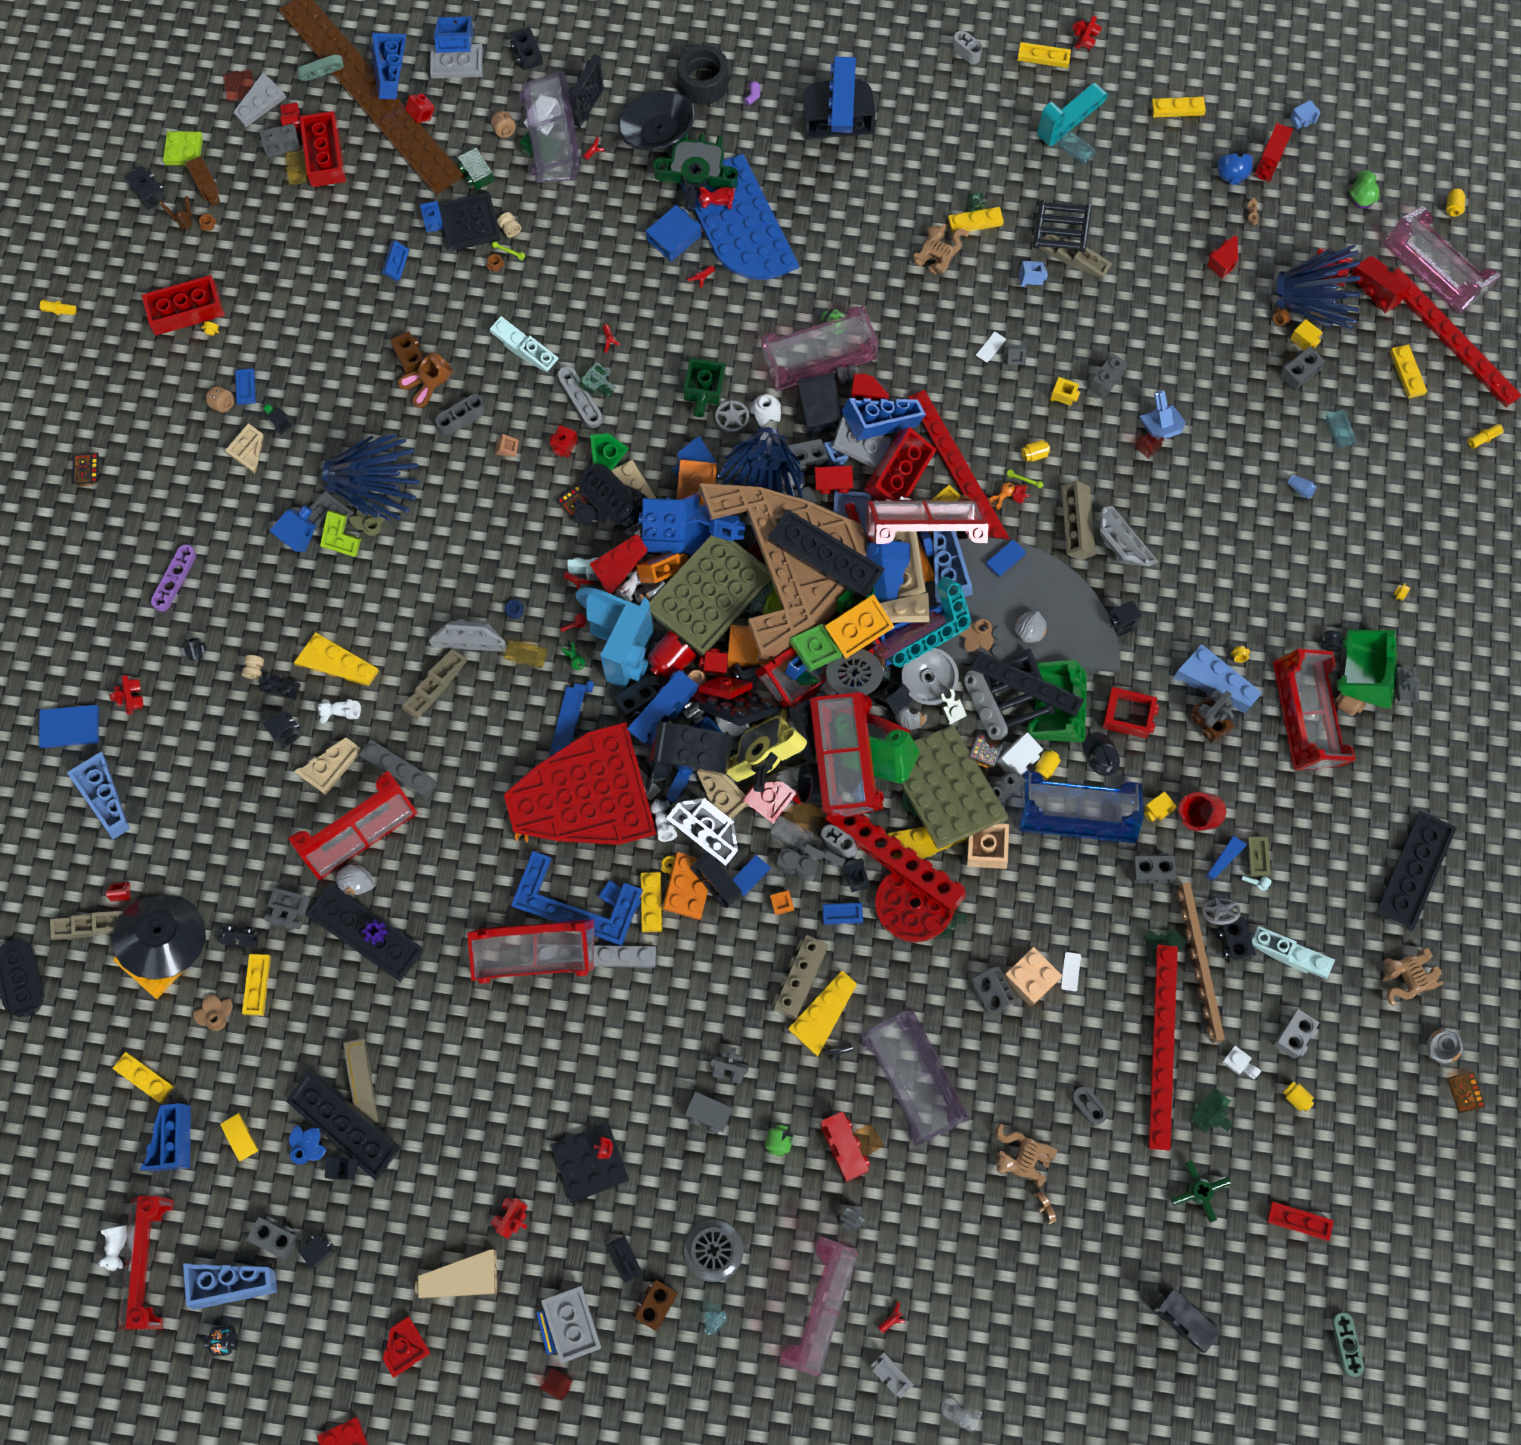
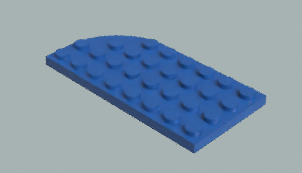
(748, 235)

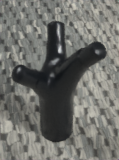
(837, 1050)

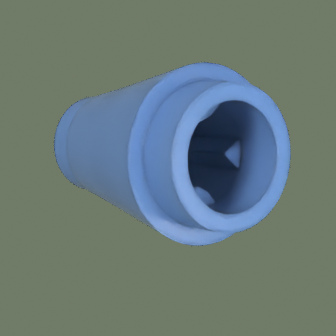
(1302, 486)

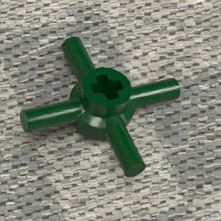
(1196, 1184)

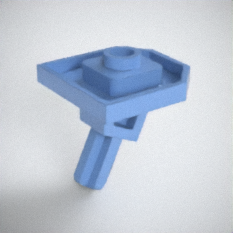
(1164, 420)

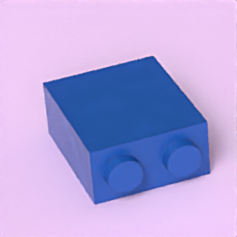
(673, 233)

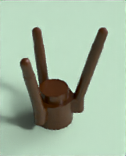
(182, 218)

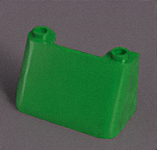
(1370, 667)
(1061, 725)
(894, 756)

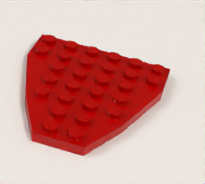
(585, 793)

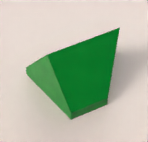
(607, 450)

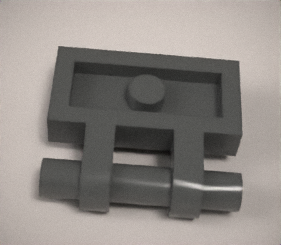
(288, 902)

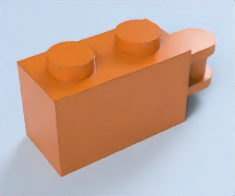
(661, 567)

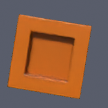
(782, 902)

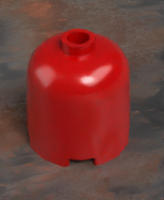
(669, 656)
(1198, 813)

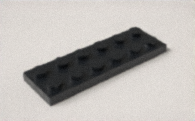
(825, 554)
(1415, 870)
(348, 918)
(343, 1124)

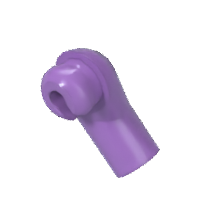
(754, 93)

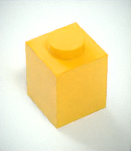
(1306, 335)

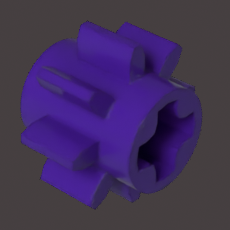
(378, 935)

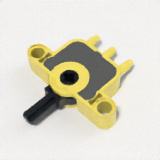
(763, 748)

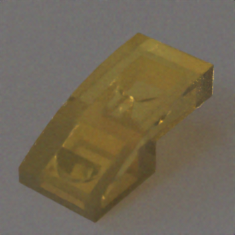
(296, 167)
(525, 653)

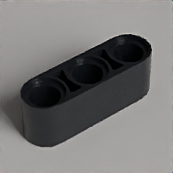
(716, 879)

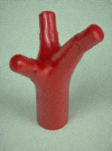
(593, 149)
(702, 275)
(608, 337)
(577, 580)
(892, 1319)

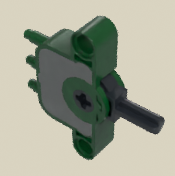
(696, 166)

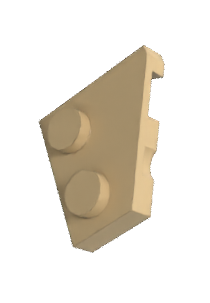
(247, 447)

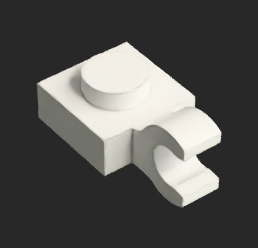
(1239, 1061)

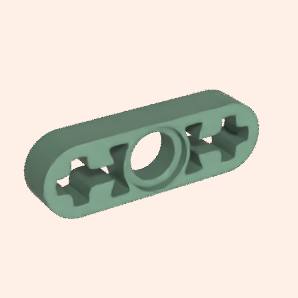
(320, 67)
(1353, 1337)

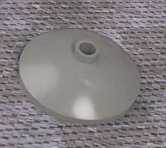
(942, 672)

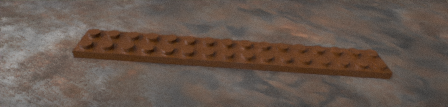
(360, 83)

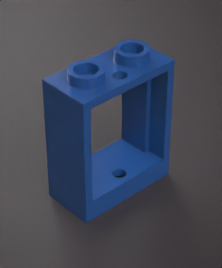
(461, 32)

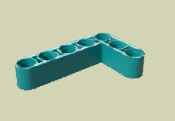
(1057, 122)
(956, 618)

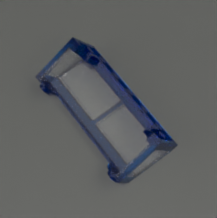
(1081, 810)

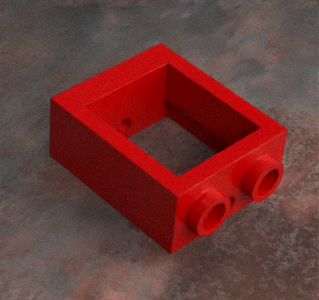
(1273, 152)
(1127, 728)

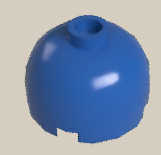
(1234, 168)

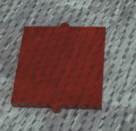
(238, 84)

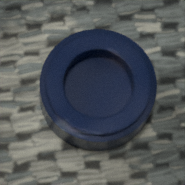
(514, 609)

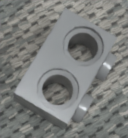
(1292, 1031)

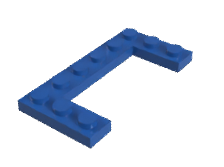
(530, 902)

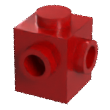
(419, 108)
(563, 441)
(714, 662)

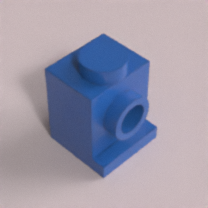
(432, 216)

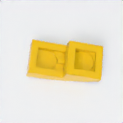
(239, 1137)

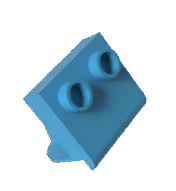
(626, 630)

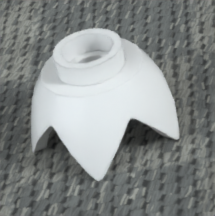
(764, 414)

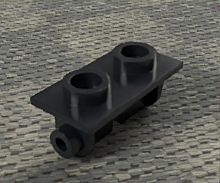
(272, 684)
(230, 934)
(624, 1259)

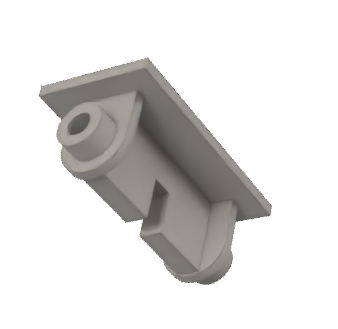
(888, 1371)

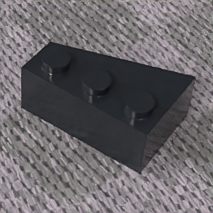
(1186, 1320)

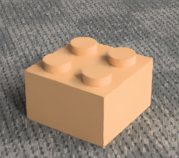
(989, 847)
(1032, 977)

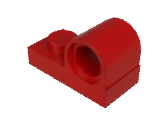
(291, 115)

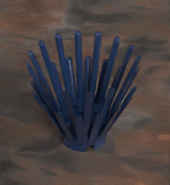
(1309, 297)
(765, 456)
(350, 476)

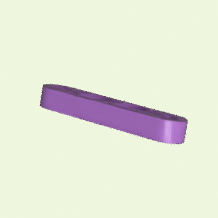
(177, 579)

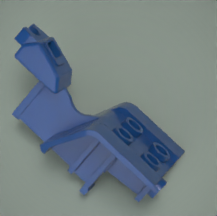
(671, 524)

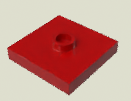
(725, 687)

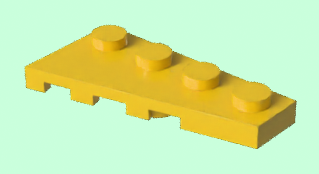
(332, 659)
(919, 841)
(820, 1017)

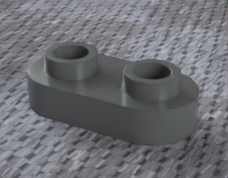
(1091, 1104)

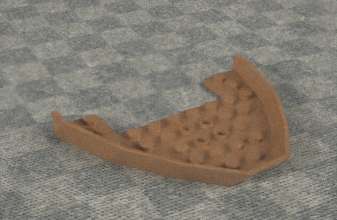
(803, 592)

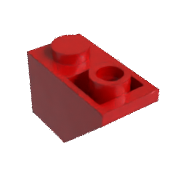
(1225, 258)

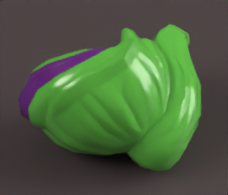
(1365, 189)

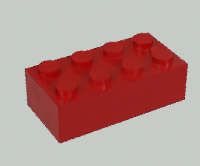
(322, 149)
(183, 305)
(900, 466)

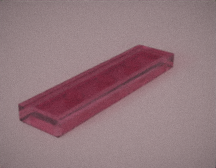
(908, 635)

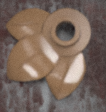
(977, 638)
(211, 1010)

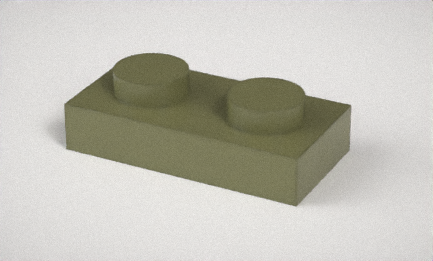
(1258, 857)

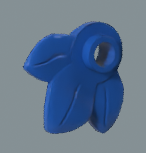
(307, 1143)

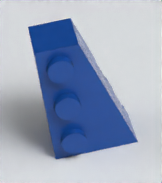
(170, 1139)

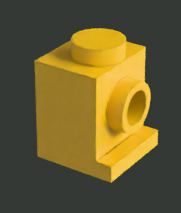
(1065, 391)
(1159, 807)

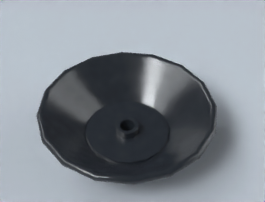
(656, 120)
(162, 953)

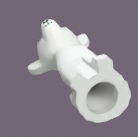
(629, 587)
(348, 709)
(665, 830)
(114, 1242)

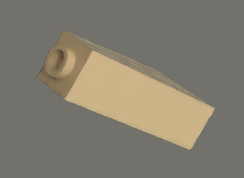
(463, 1278)

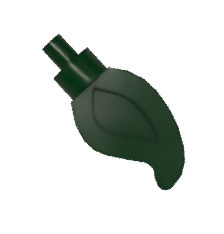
(806, 679)
(908, 806)

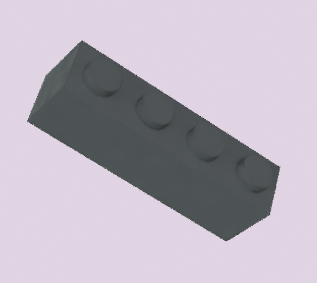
(402, 771)

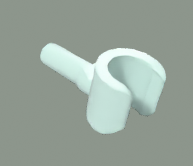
(1263, 884)

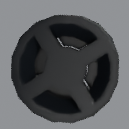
(1332, 641)

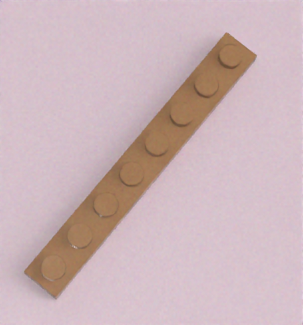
(1201, 971)

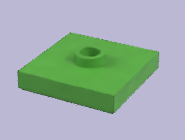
(815, 647)

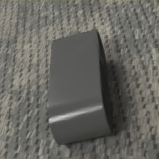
(457, 422)

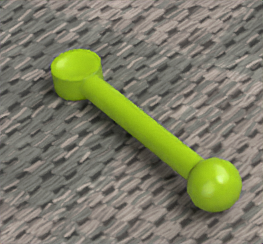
(521, 255)
(1010, 473)

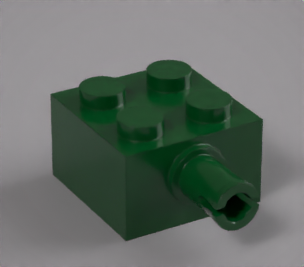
(704, 384)

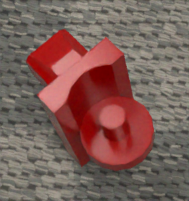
(1084, 30)
(128, 686)
(513, 1218)

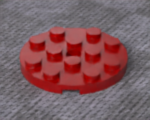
(903, 920)

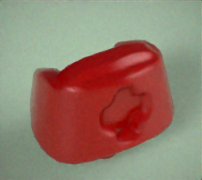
(1019, 493)
(605, 1148)

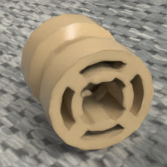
(508, 223)
(252, 667)

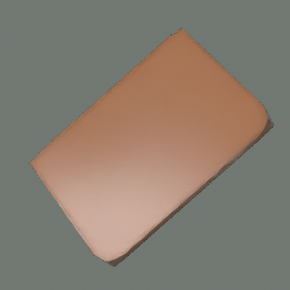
(506, 446)

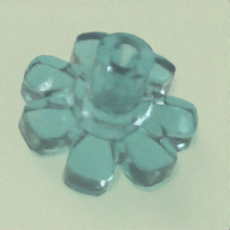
(714, 1322)

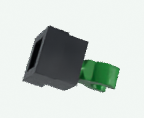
(278, 419)

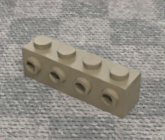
(1078, 520)
(801, 977)

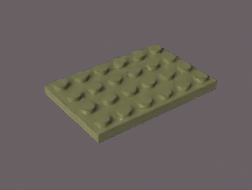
(709, 592)
(950, 790)

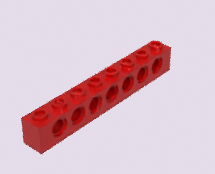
(948, 901)

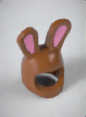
(432, 373)

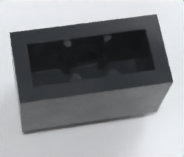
(145, 188)

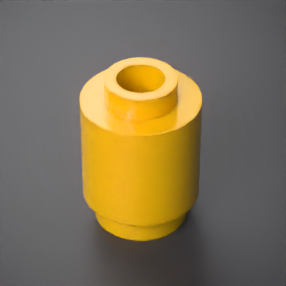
(1455, 202)
(1035, 451)
(1047, 764)
(1298, 1096)

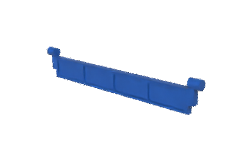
(569, 716)

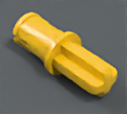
(57, 307)
(1485, 436)

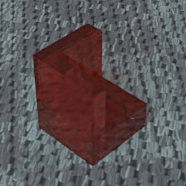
(1149, 445)
(557, 1385)

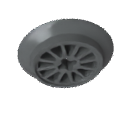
(863, 657)
(736, 1249)

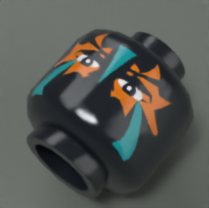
(221, 1341)

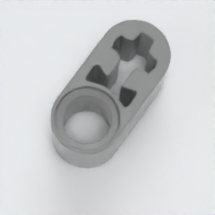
(967, 47)
(843, 839)

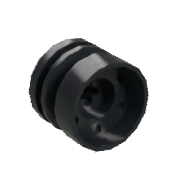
(809, 784)

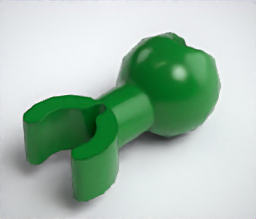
(576, 661)

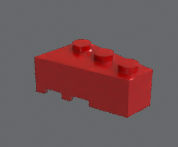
(1380, 284)
(618, 563)
(844, 1146)

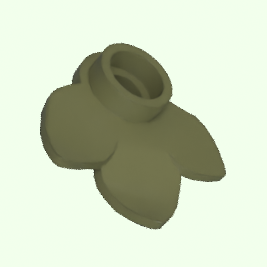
(363, 522)

